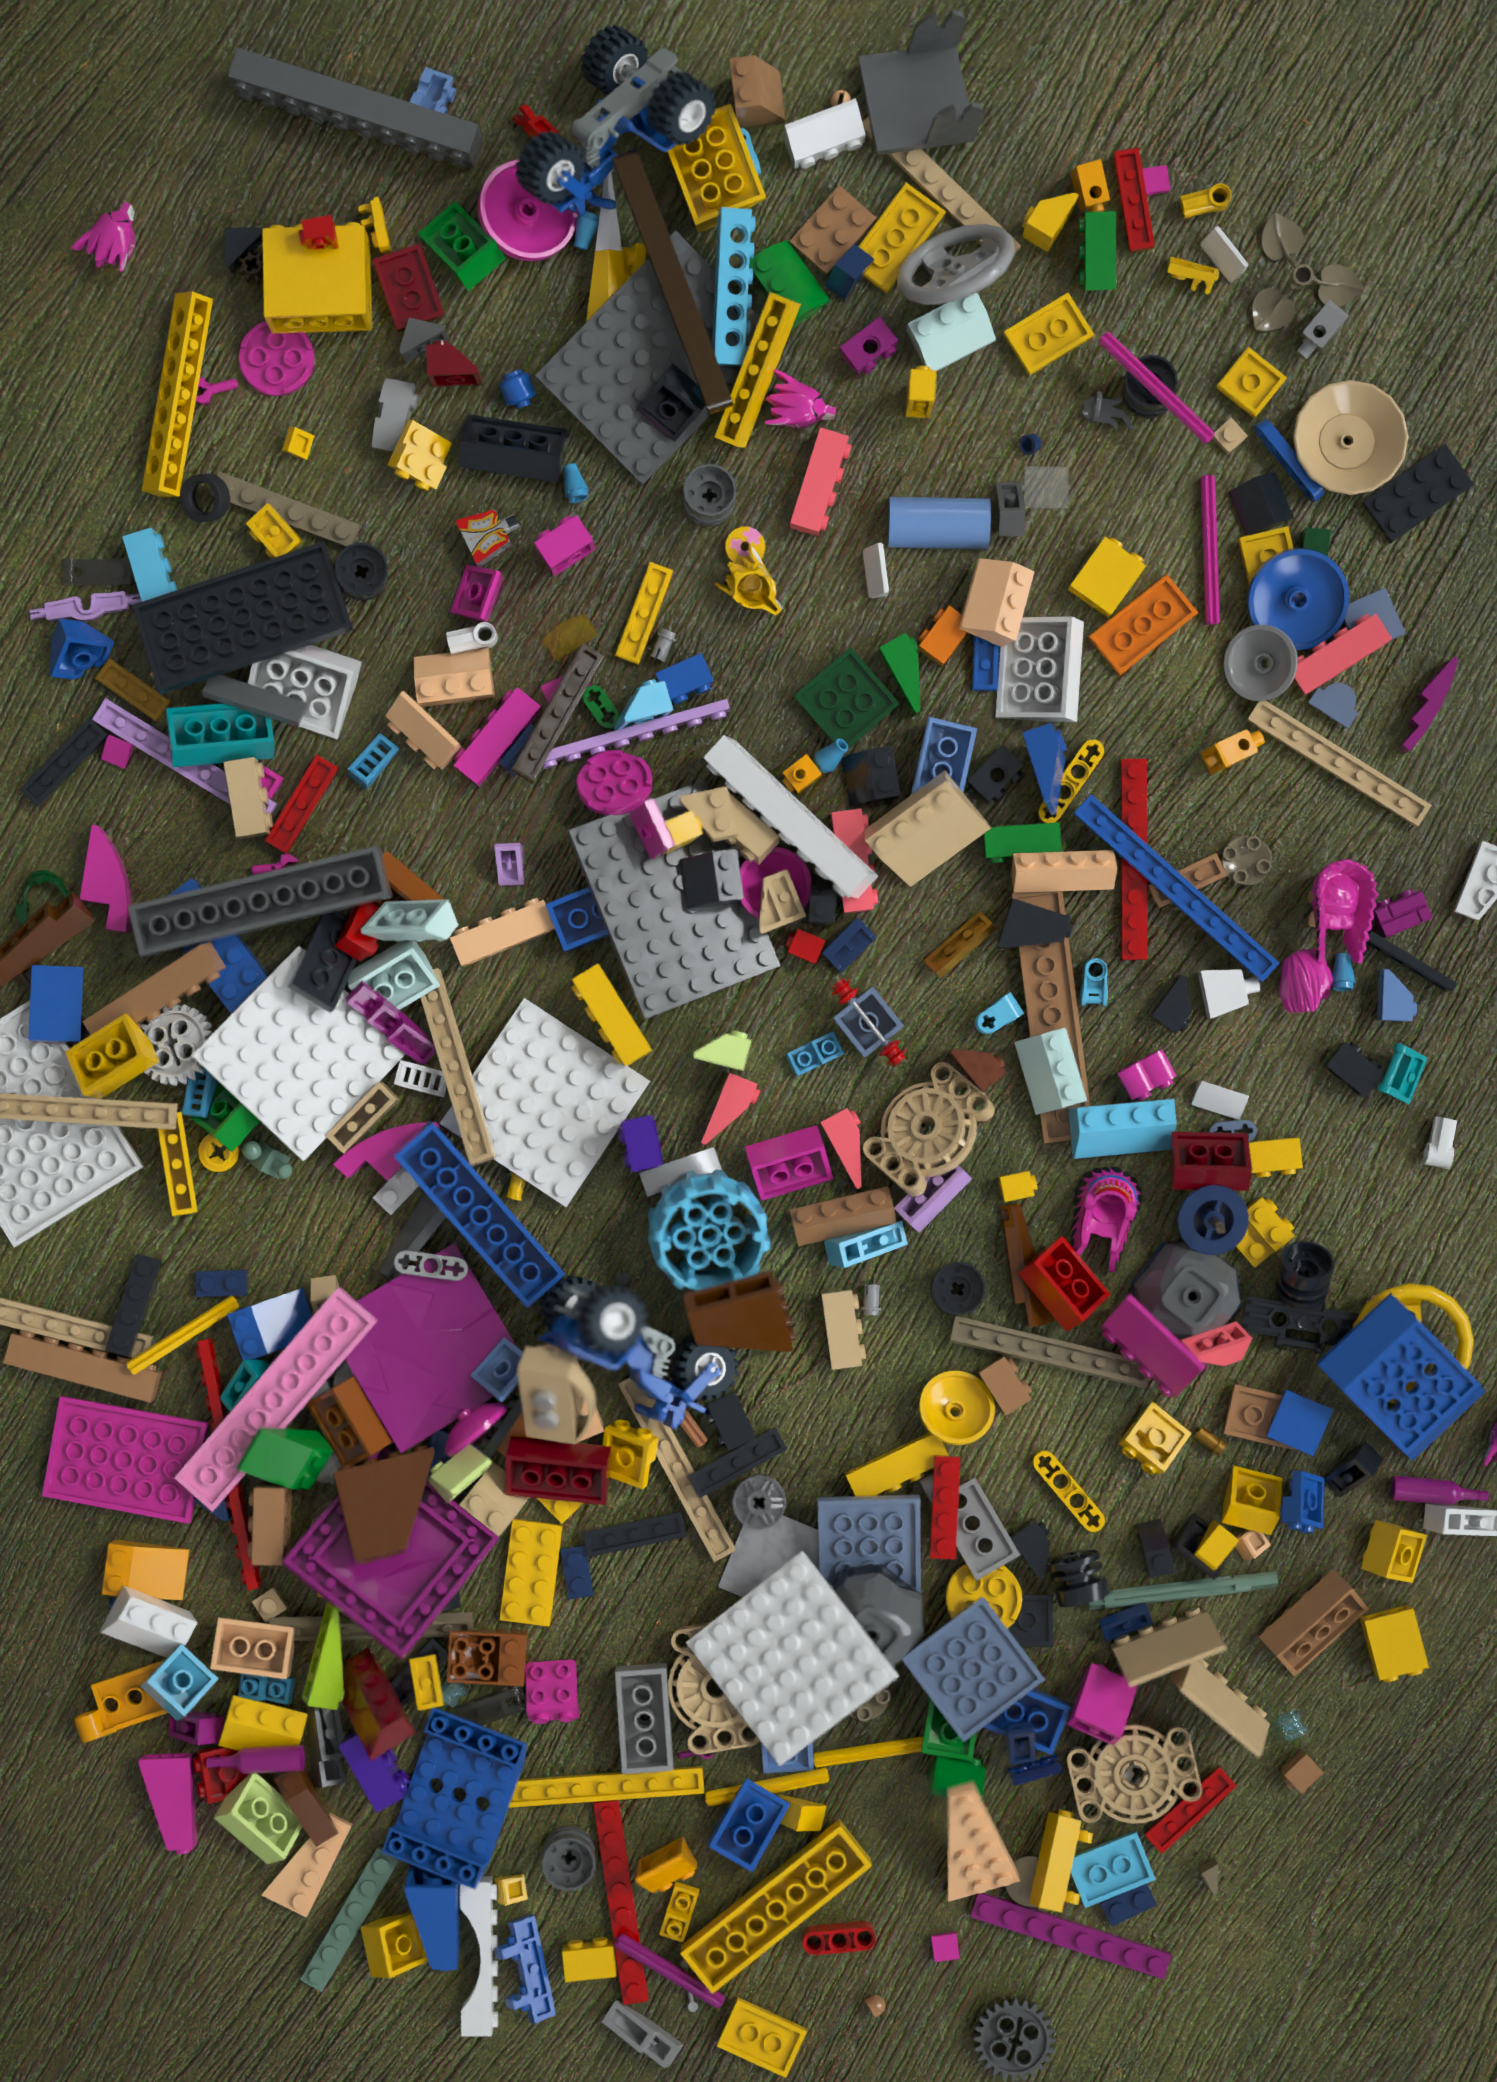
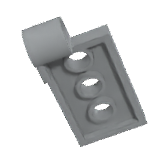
(990, 1528)

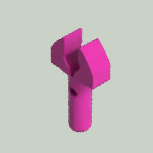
(213, 389)
(285, 859)

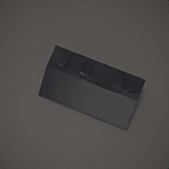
(512, 448)

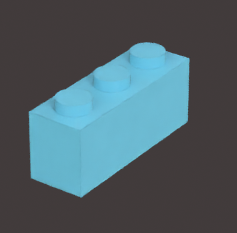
(149, 564)

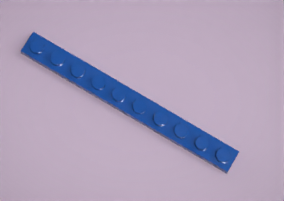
(1176, 888)

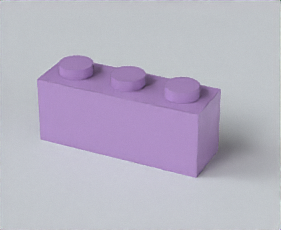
(939, 1192)

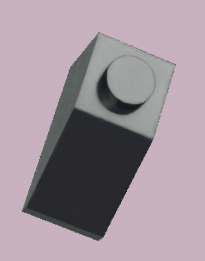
(1174, 1007)
(1353, 1469)
(1033, 1544)
(1155, 1548)

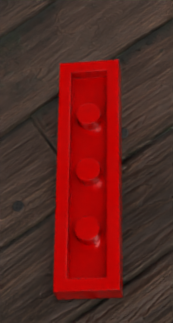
(1134, 200)
(302, 804)
(944, 1507)
(1186, 1814)

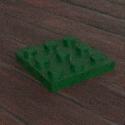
(846, 699)

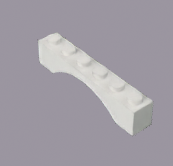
(478, 2009)

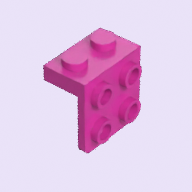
(552, 1691)

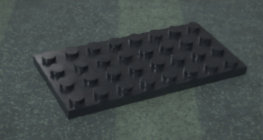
(242, 618)

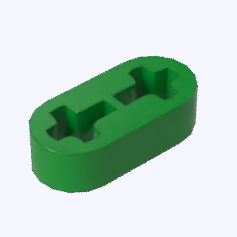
(596, 711)

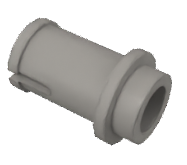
(663, 644)
(871, 1300)

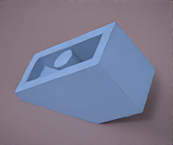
(1394, 999)

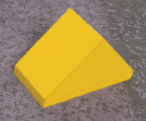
(1215, 1545)
(803, 1814)

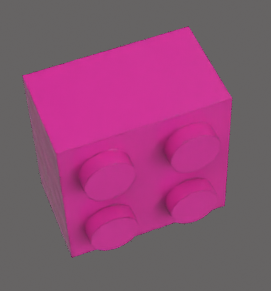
(564, 544)

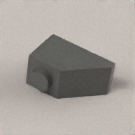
(1010, 509)

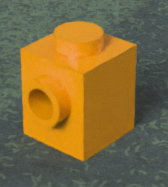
(801, 775)

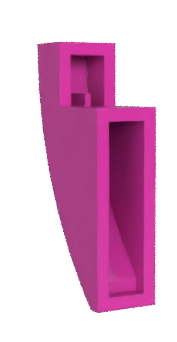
(107, 880)
(378, 1151)

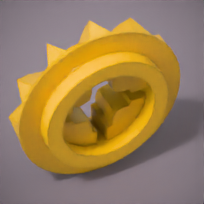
(217, 1163)

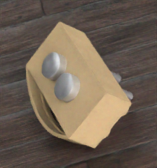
(553, 1395)

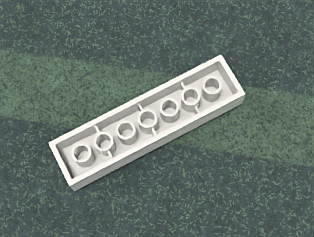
(791, 817)

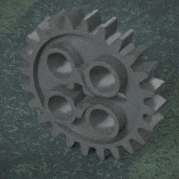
(1035, 2043)

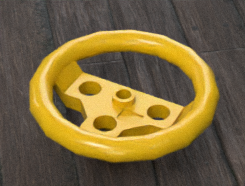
(1411, 1297)

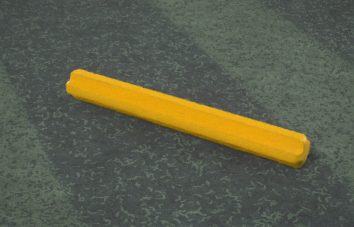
(182, 1335)
(868, 1752)
(773, 1785)

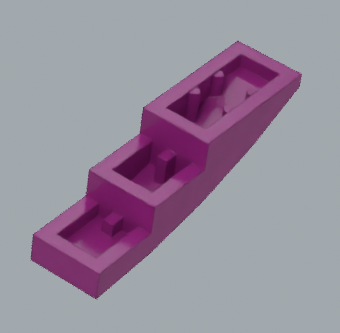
(1432, 699)
(392, 1022)

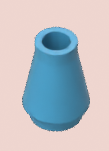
(585, 230)
(574, 484)
(830, 756)
(1343, 973)

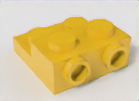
(420, 456)
(1265, 1232)
(1154, 1439)
(630, 1452)

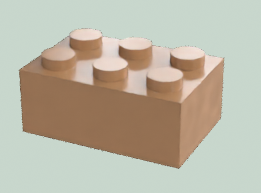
(270, 1524)

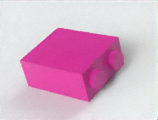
(1102, 1704)

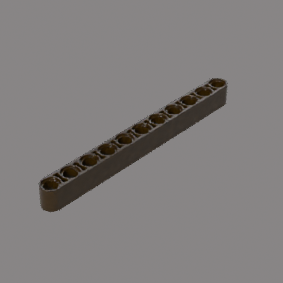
(672, 281)

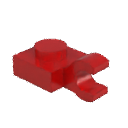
(533, 123)

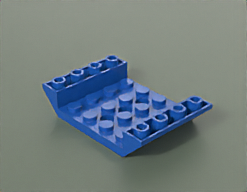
(1386, 1354)
(435, 1827)

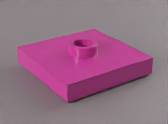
(651, 829)

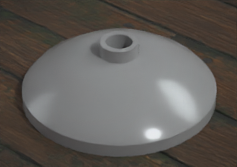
(1246, 659)

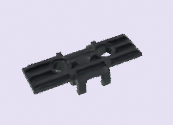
(1258, 1319)

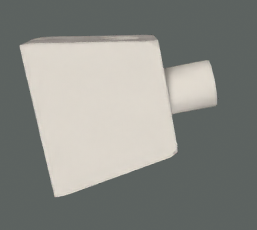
(1225, 990)

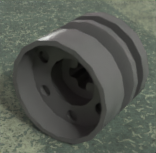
(712, 481)
(568, 1872)

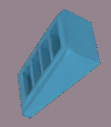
(353, 771)
(191, 1091)

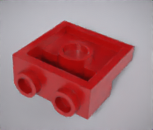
(218, 1781)

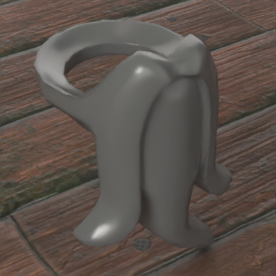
(1102, 411)

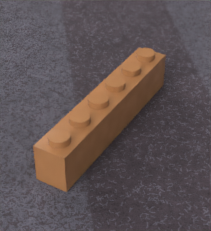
(162, 989)
(81, 1366)

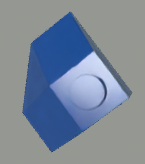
(77, 648)

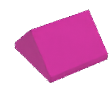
(477, 593)

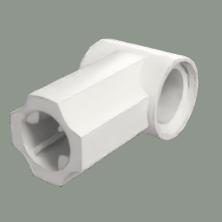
(468, 638)
(1439, 1149)

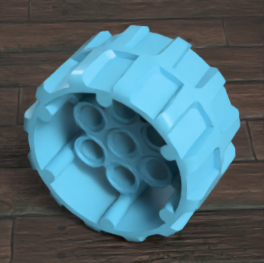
(731, 1268)

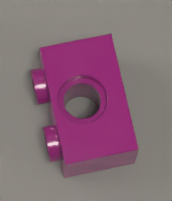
(876, 334)

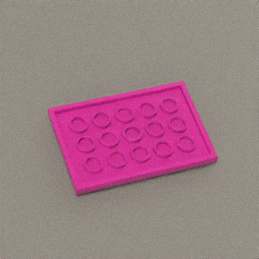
(122, 1458)

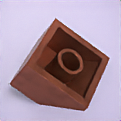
(979, 1067)

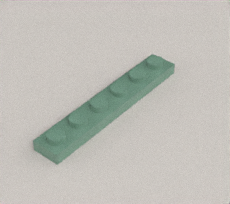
(349, 1919)

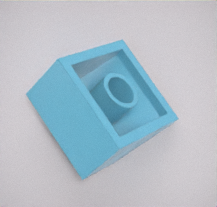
(646, 704)
(179, 1682)

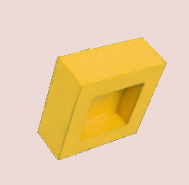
(298, 443)

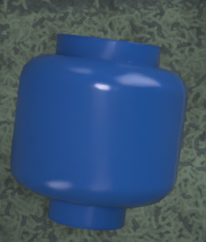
(517, 388)

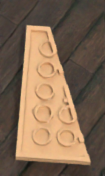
(974, 1847)

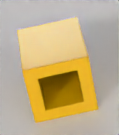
(1017, 1185)

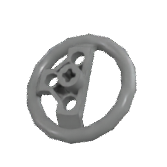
(959, 275)

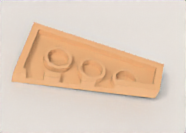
(305, 1873)

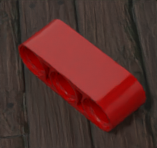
(827, 1931)

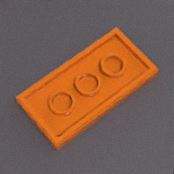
(1143, 625)

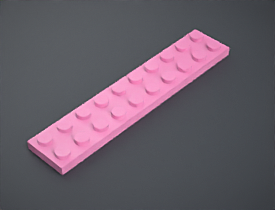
(277, 1395)

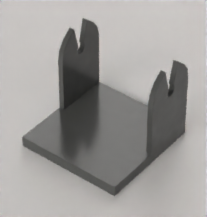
(919, 93)

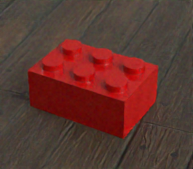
(1064, 1283)

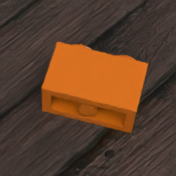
(943, 637)

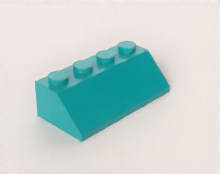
(217, 735)

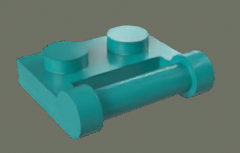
(1407, 1076)

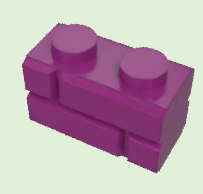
(1402, 913)

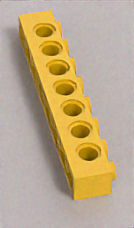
(177, 394)

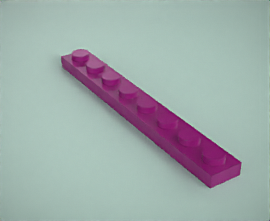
(1070, 1934)

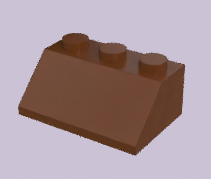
(404, 883)
(349, 1422)

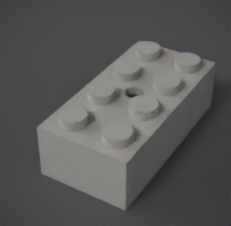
(644, 1743)

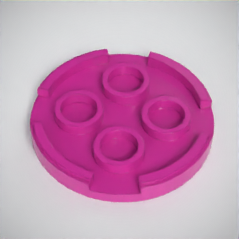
(276, 361)
(614, 782)

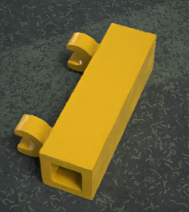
(1056, 1861)

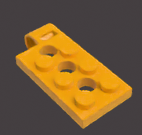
(103, 1721)

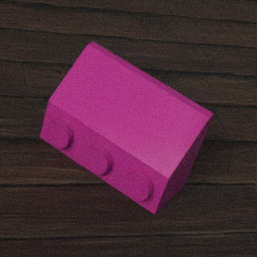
(789, 1162)

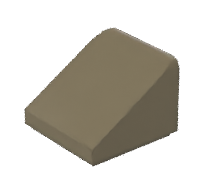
(1209, 1873)

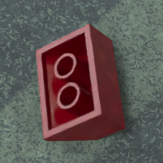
(1210, 1159)

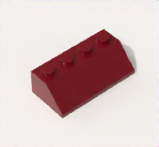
(558, 1470)
(373, 1705)

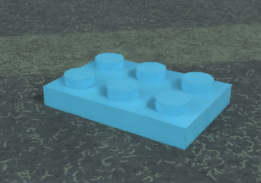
(1111, 1869)

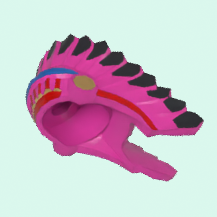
(1344, 900)
(1105, 1207)

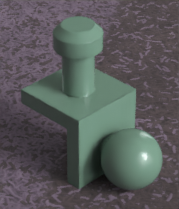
(267, 1159)

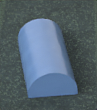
(939, 523)
(944, 748)

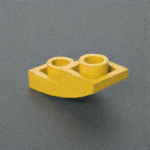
(679, 1912)

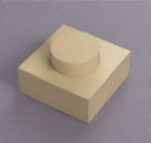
(1229, 436)
(270, 1604)

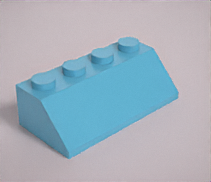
(1122, 1128)

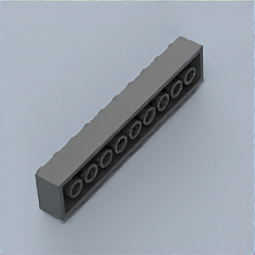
(355, 109)
(260, 901)

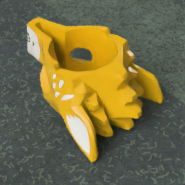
(752, 584)

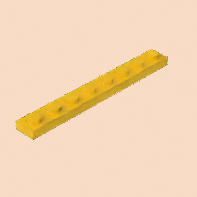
(607, 1787)

